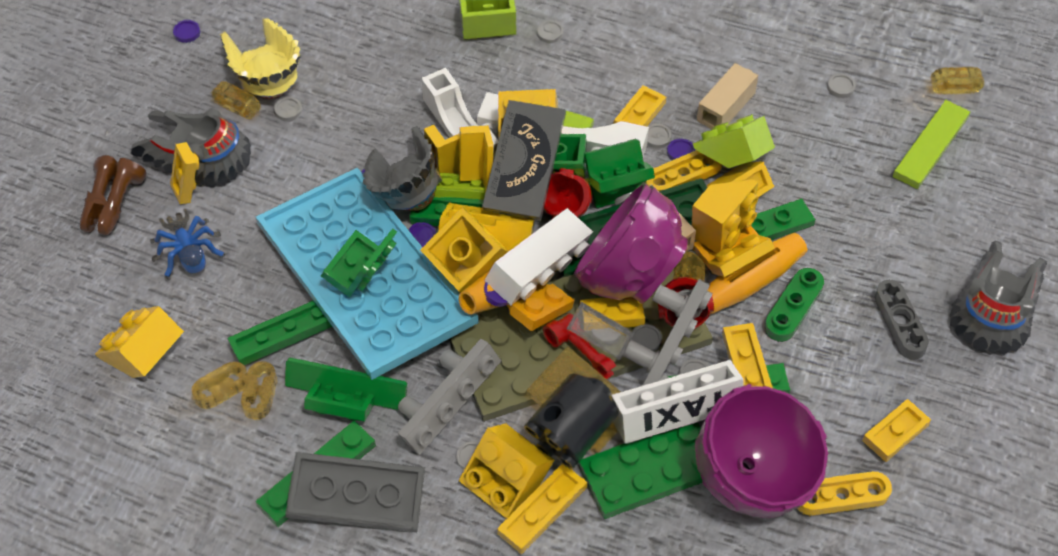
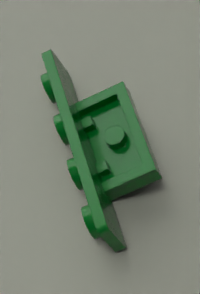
(342, 390)

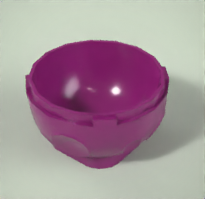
(634, 248)
(774, 439)

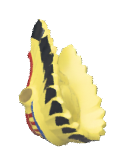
(269, 68)

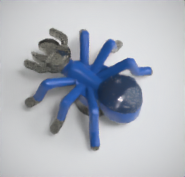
(186, 245)

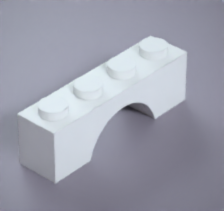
(446, 103)

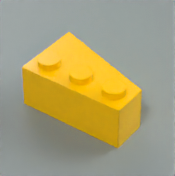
(505, 228)

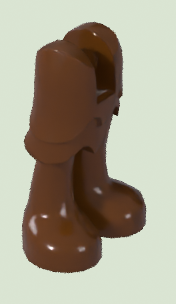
(96, 207)

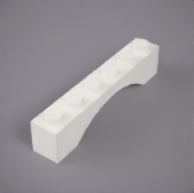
(596, 137)

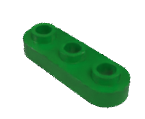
(790, 312)

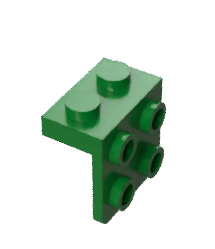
(357, 262)

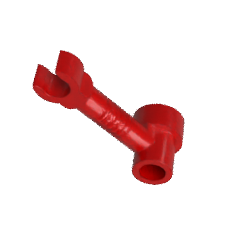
(557, 333)

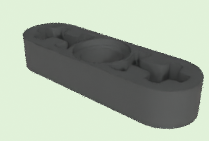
(900, 331)

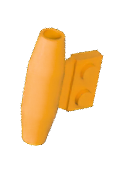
(755, 275)
(541, 307)

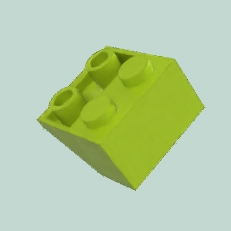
(487, 18)
(736, 142)

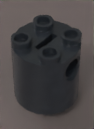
(573, 418)

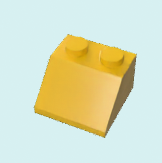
(463, 250)

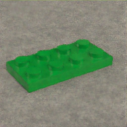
(642, 470)

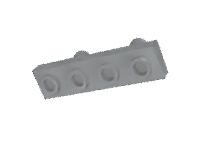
(685, 309)
(462, 382)

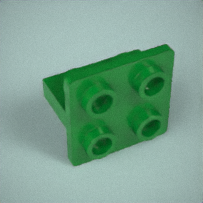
(616, 171)

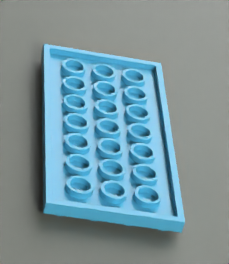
(404, 304)

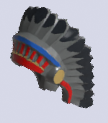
(215, 141)
(404, 184)
(997, 305)

